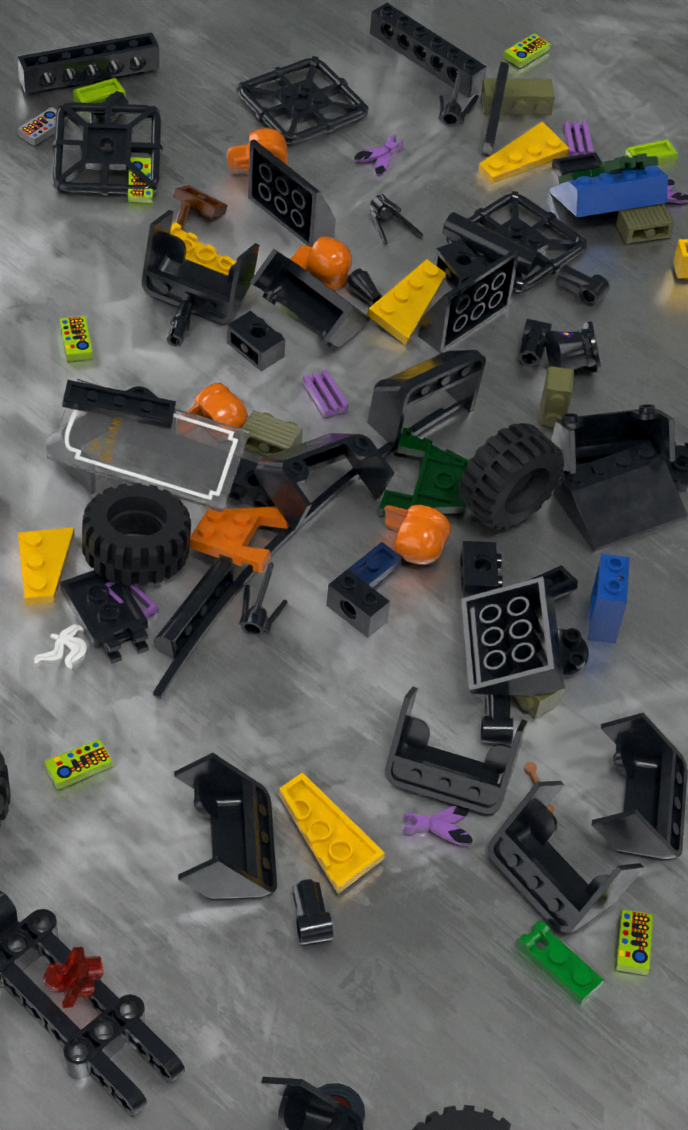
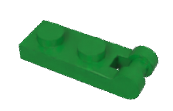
(559, 963)

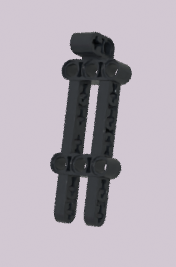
(103, 1001)

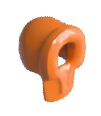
(270, 138)
(327, 261)
(220, 405)
(420, 532)

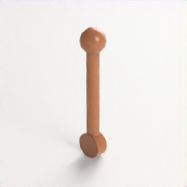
(530, 769)

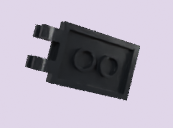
(103, 616)

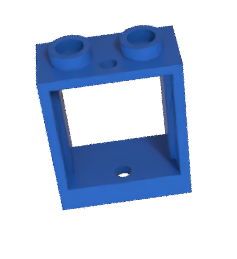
(608, 598)

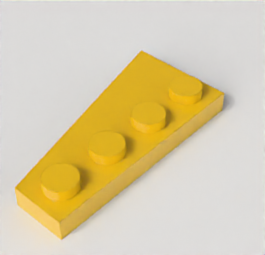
(523, 154)
(200, 253)
(407, 301)
(332, 836)

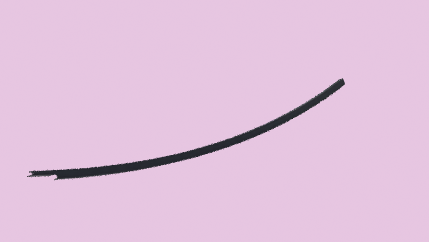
(348, 479)

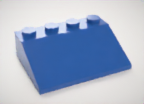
(613, 191)

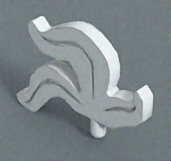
(68, 640)

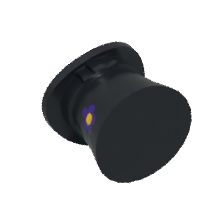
(573, 349)

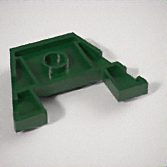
(615, 166)
(437, 479)

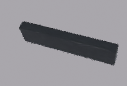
(495, 108)
(118, 404)

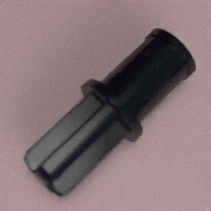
(180, 323)

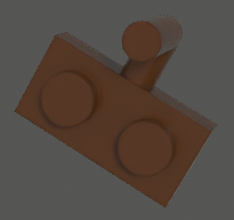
(196, 199)

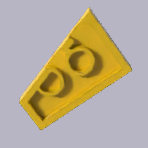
(42, 562)

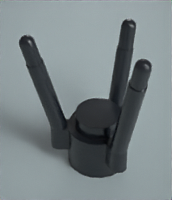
(451, 113)
(385, 209)
(256, 620)

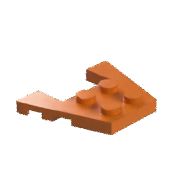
(231, 532)

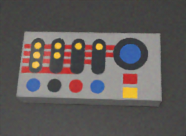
(39, 127)

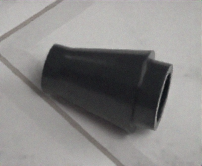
(363, 286)

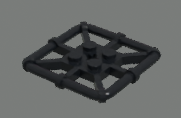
(292, 97)
(96, 136)
(530, 236)

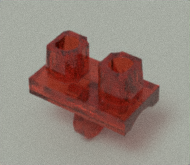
(74, 977)

